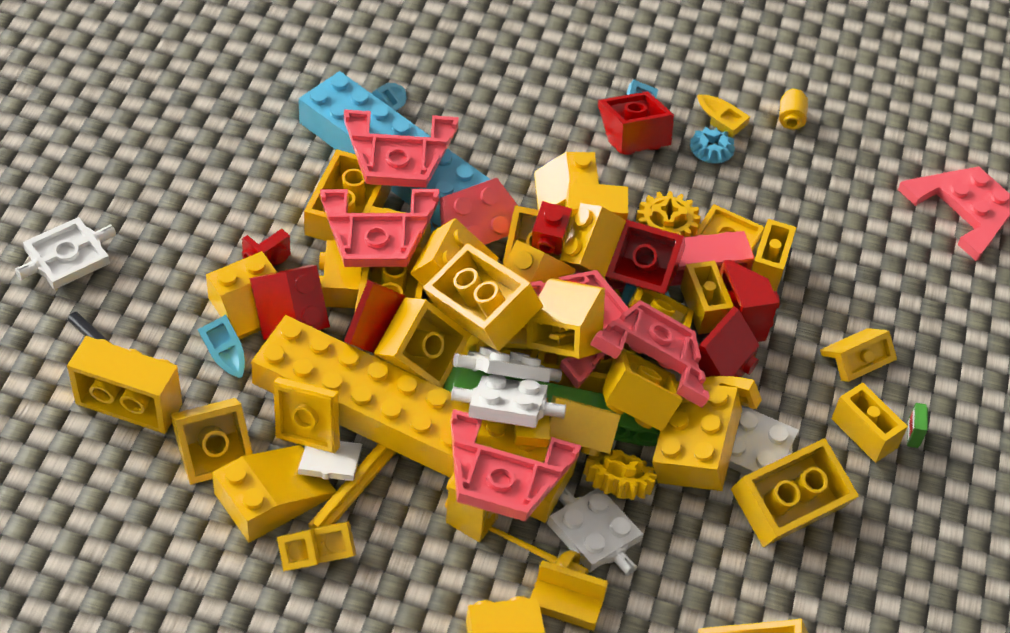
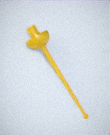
(568, 559)

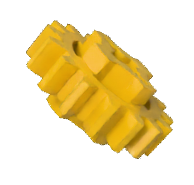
(681, 215)
(620, 474)

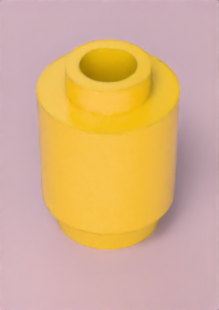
(793, 109)

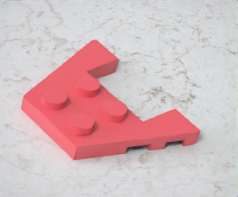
(398, 158)
(972, 196)
(482, 209)
(378, 237)
(662, 339)
(579, 369)
(501, 479)

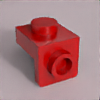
(551, 228)
(274, 247)

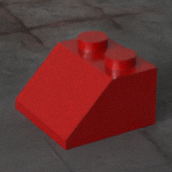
(636, 122)
(646, 257)
(289, 293)
(752, 296)
(373, 316)
(729, 348)

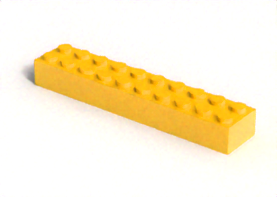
(385, 401)

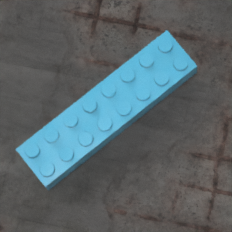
(323, 114)

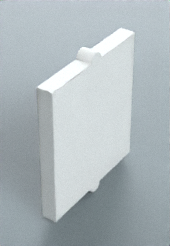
(328, 465)

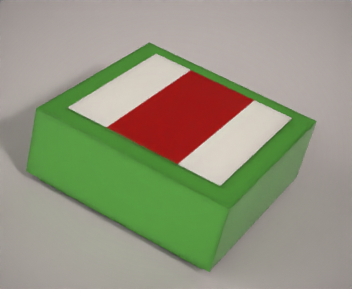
(917, 425)

